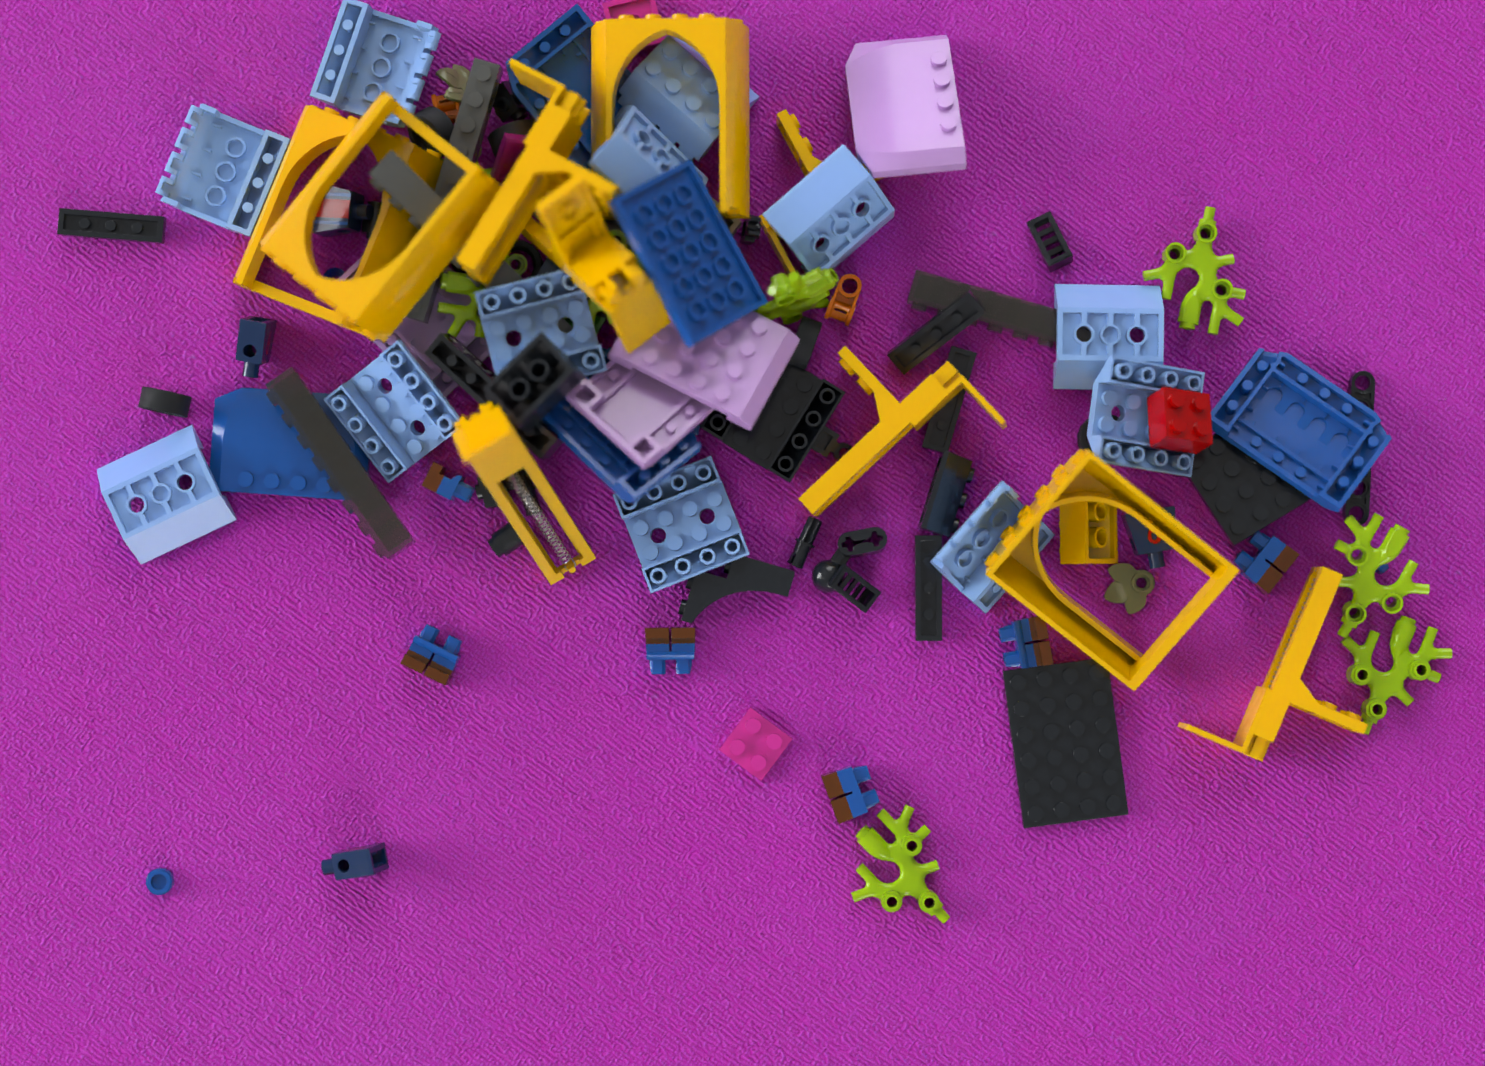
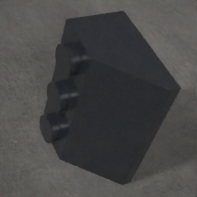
(534, 382)
(946, 494)

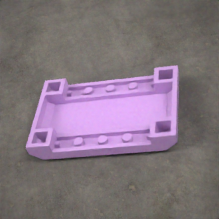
(725, 371)
(637, 411)

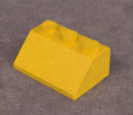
(1088, 533)

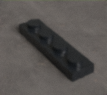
(111, 226)
(936, 332)
(942, 424)
(927, 589)

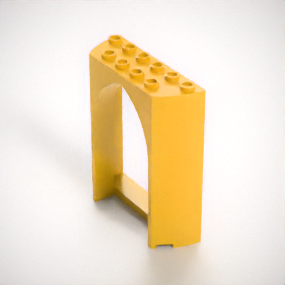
(725, 49)
(393, 232)
(387, 296)
(1019, 570)

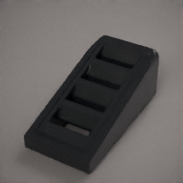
(1059, 261)
(867, 597)

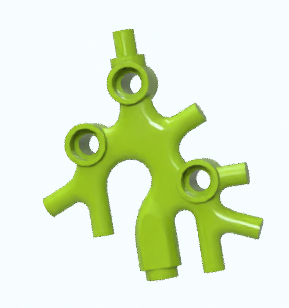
(1206, 264)
(458, 283)
(810, 288)
(1363, 582)
(1405, 664)
(912, 874)

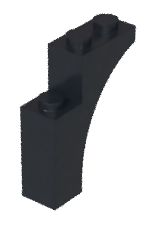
(743, 575)

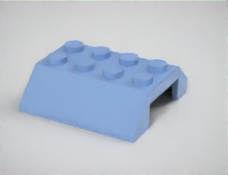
(374, 55)
(678, 95)
(222, 169)
(965, 552)

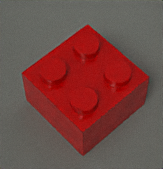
(1179, 420)

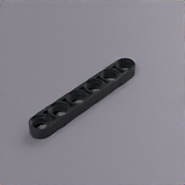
(1367, 397)

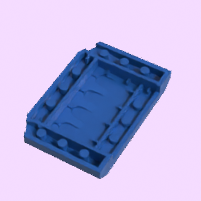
(564, 56)
(1300, 427)
(261, 454)
(607, 459)

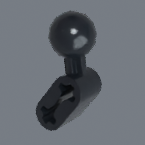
(826, 569)

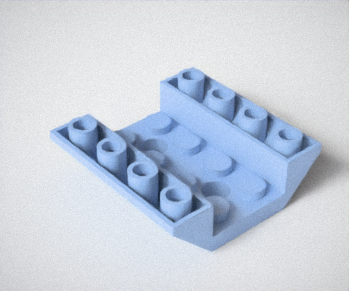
(636, 152)
(826, 207)
(537, 307)
(1109, 316)
(385, 419)
(1126, 440)
(169, 513)
(689, 543)

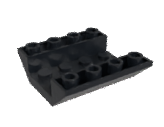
(786, 424)

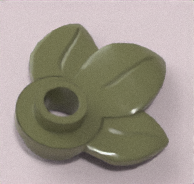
(456, 79)
(1125, 589)

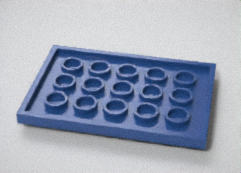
(688, 252)

